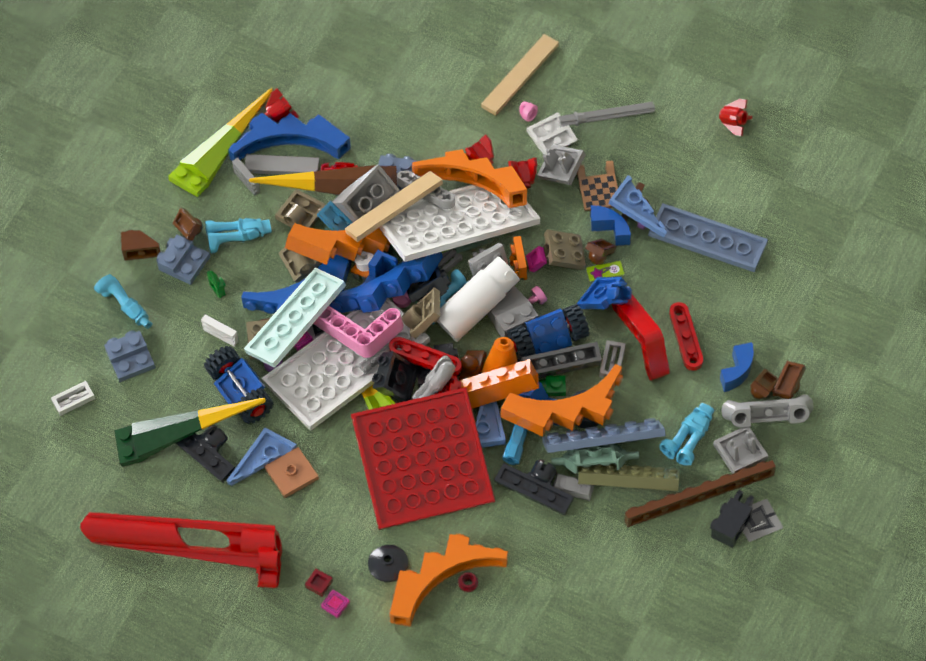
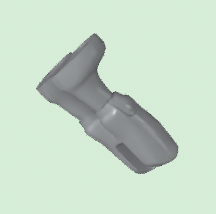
(436, 378)

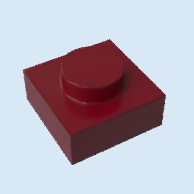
(318, 582)

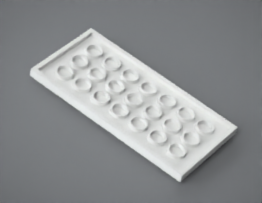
(475, 217)
(327, 373)

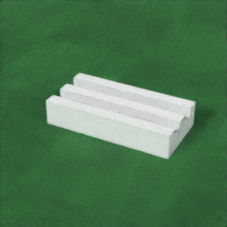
(219, 330)
(74, 400)

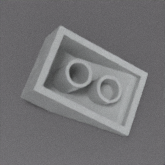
(366, 193)
(512, 312)

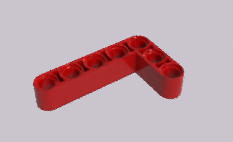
(648, 335)

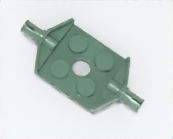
(595, 455)

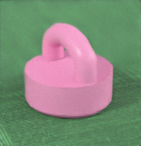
(528, 111)
(538, 295)
(402, 301)

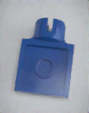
(605, 292)

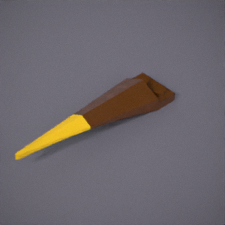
(323, 181)

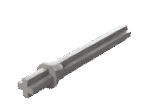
(604, 114)

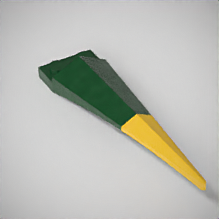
(150, 436)

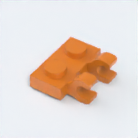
(517, 258)

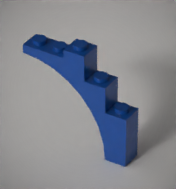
(290, 130)
(393, 283)
(273, 300)

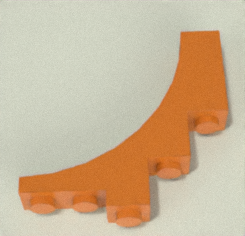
(479, 172)
(325, 244)
(568, 412)
(459, 556)

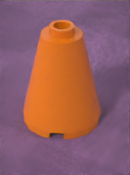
(500, 355)

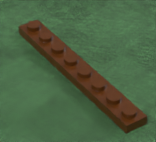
(700, 493)

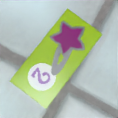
(605, 270)

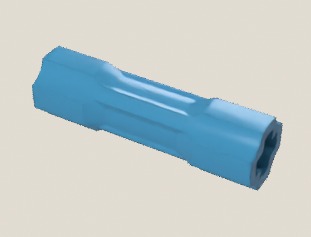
(515, 446)

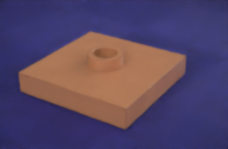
(291, 472)

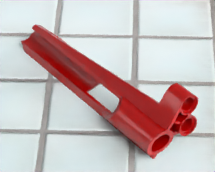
(249, 546)

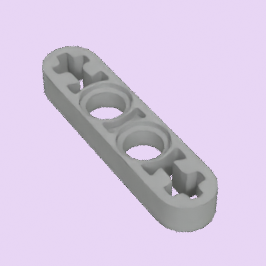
(441, 198)

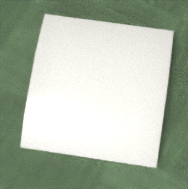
(549, 132)

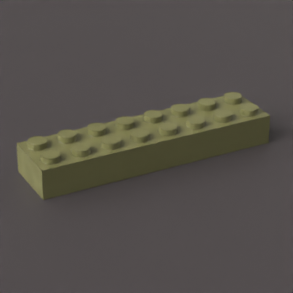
(630, 476)

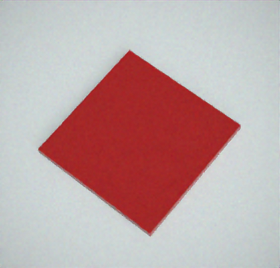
(422, 458)

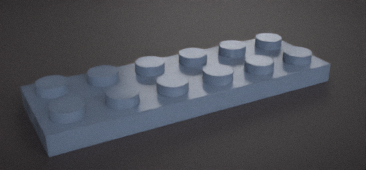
(710, 238)
(609, 435)

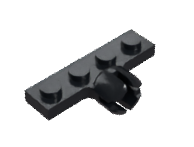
(205, 450)
(536, 485)

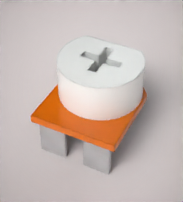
(361, 267)

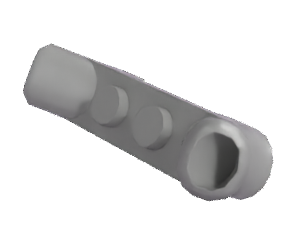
(745, 413)

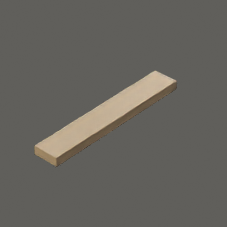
(519, 74)
(393, 206)

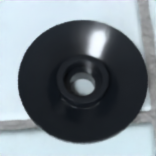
(390, 570)

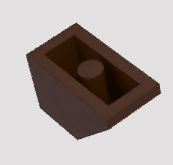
(138, 245)

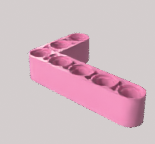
(362, 341)

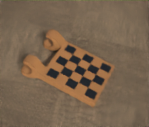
(599, 188)

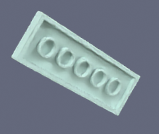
(294, 317)

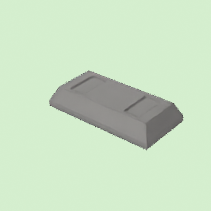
(570, 486)

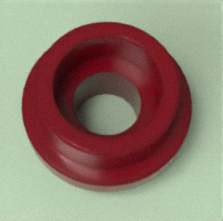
(468, 577)

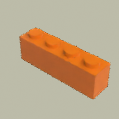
(500, 382)

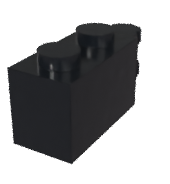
(732, 520)

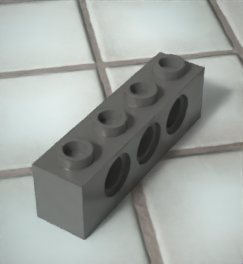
(566, 359)

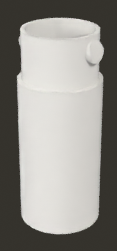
(477, 298)

